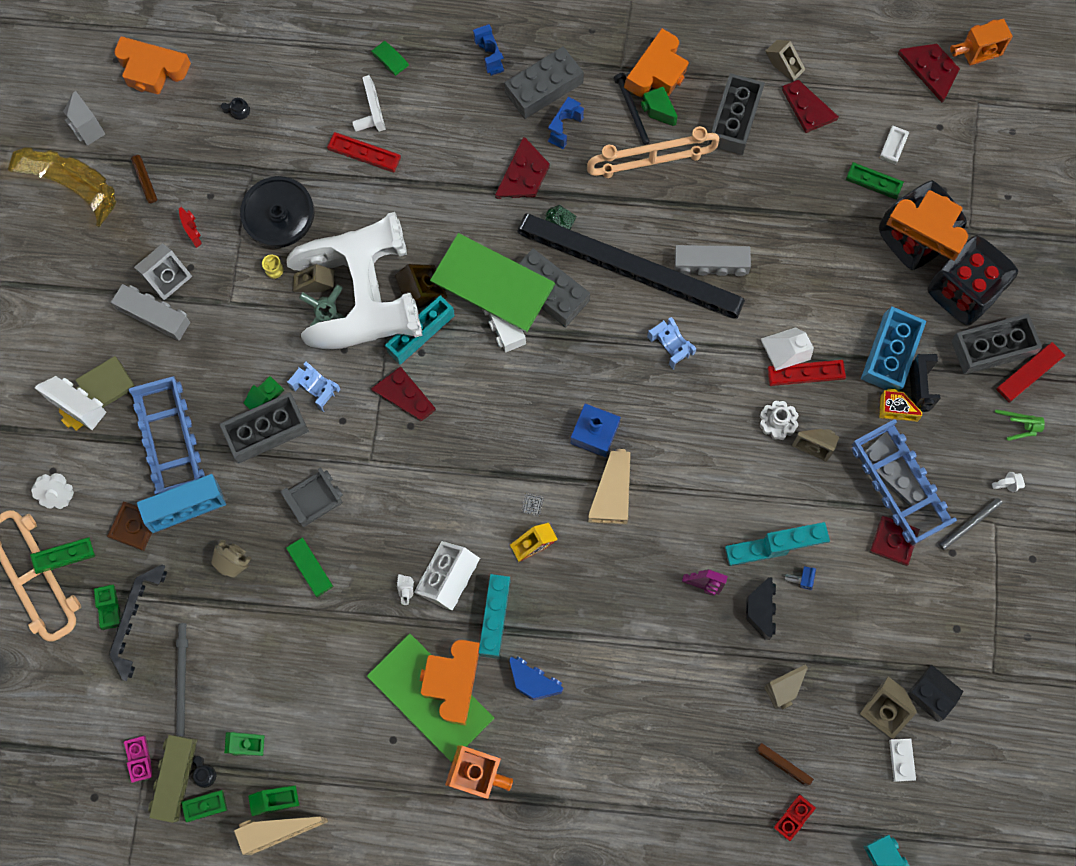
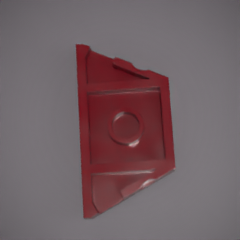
(932, 67)
(524, 173)

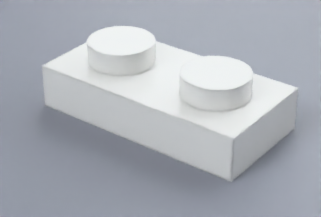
(902, 760)

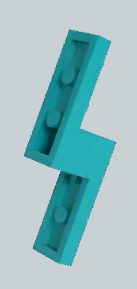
(777, 544)

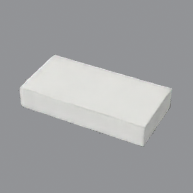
(894, 145)

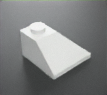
(788, 348)

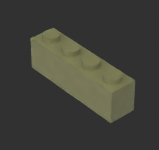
(173, 778)

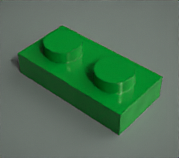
(204, 806)

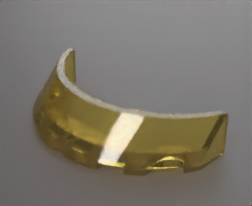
(71, 174)

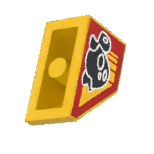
(898, 406)
(533, 541)

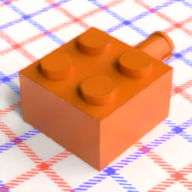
(984, 42)
(476, 772)

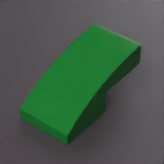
(390, 58)
(108, 607)

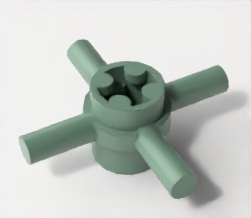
(322, 302)

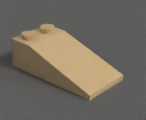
(263, 834)

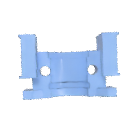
(672, 341)
(314, 385)

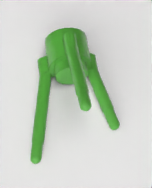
(1031, 423)

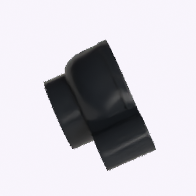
(238, 108)
(204, 774)

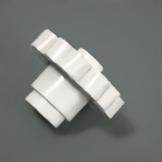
(779, 420)
(52, 491)

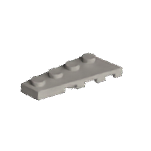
(897, 473)

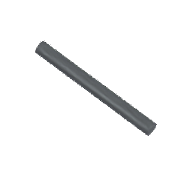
(970, 524)

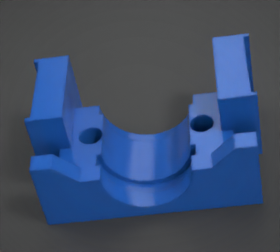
(484, 38)
(569, 110)

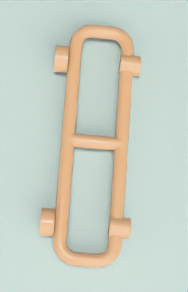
(610, 153)
(68, 604)

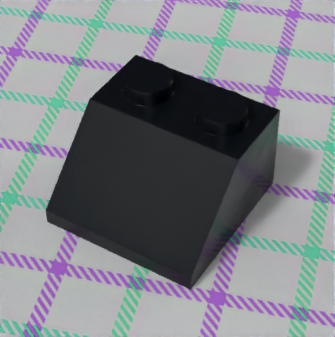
(935, 693)

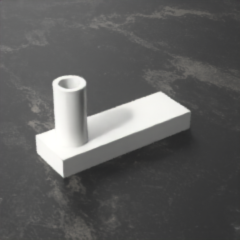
(376, 118)

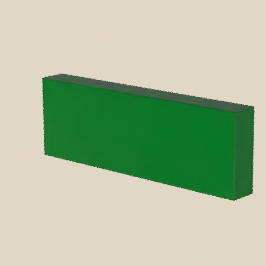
(874, 180)
(62, 555)
(309, 567)

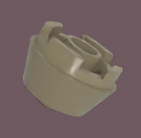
(229, 559)

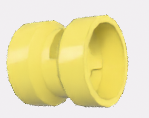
(271, 262)

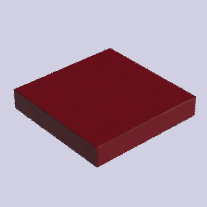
(890, 542)

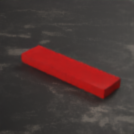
(364, 152)
(1030, 372)
(807, 373)

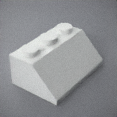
(72, 401)
(447, 575)

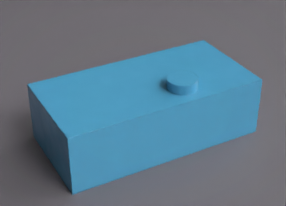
(893, 349)
(181, 503)

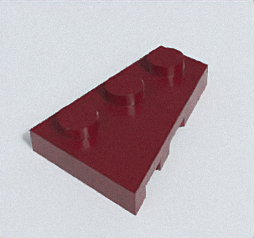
(808, 107)
(404, 393)

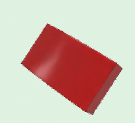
(187, 220)
(794, 817)

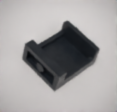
(919, 382)

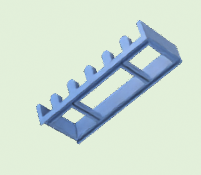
(143, 423)
(919, 474)

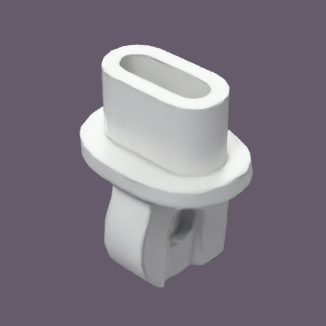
(1012, 482)
(405, 588)

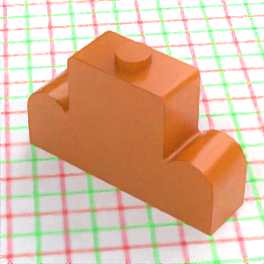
(150, 65)
(658, 66)
(931, 223)
(452, 680)

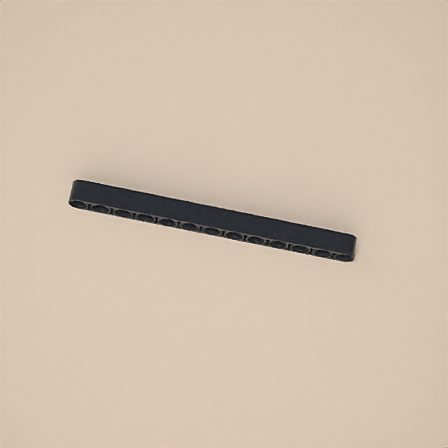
(631, 266)

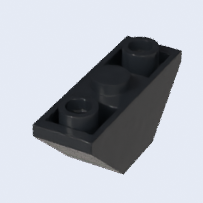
(760, 609)

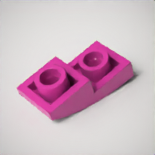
(138, 758)

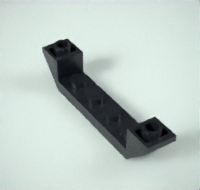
(123, 666)

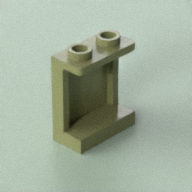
(106, 382)

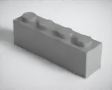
(713, 260)
(151, 312)

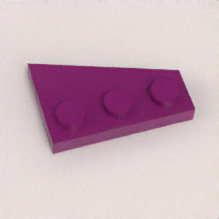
(709, 580)

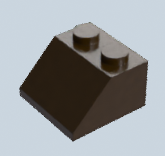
(416, 280)

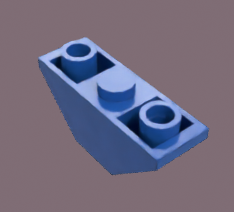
(532, 682)

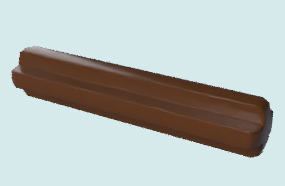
(144, 179)

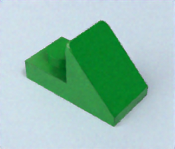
(264, 393)
(244, 744)

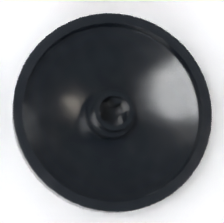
(277, 212)

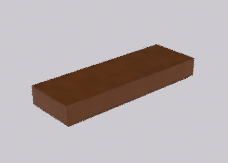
(784, 765)

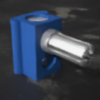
(805, 580)

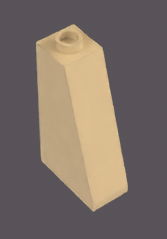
(613, 491)

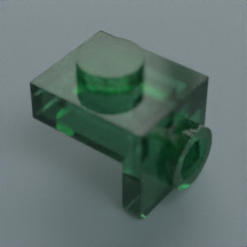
(560, 216)

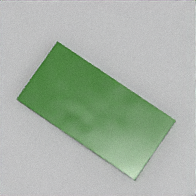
(492, 282)
(400, 681)

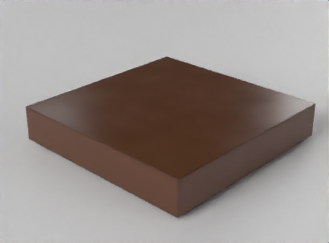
(130, 528)

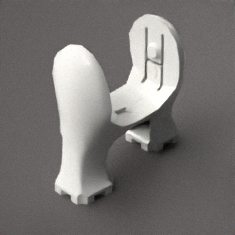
(369, 317)

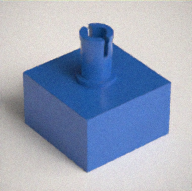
(595, 430)

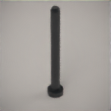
(620, 79)

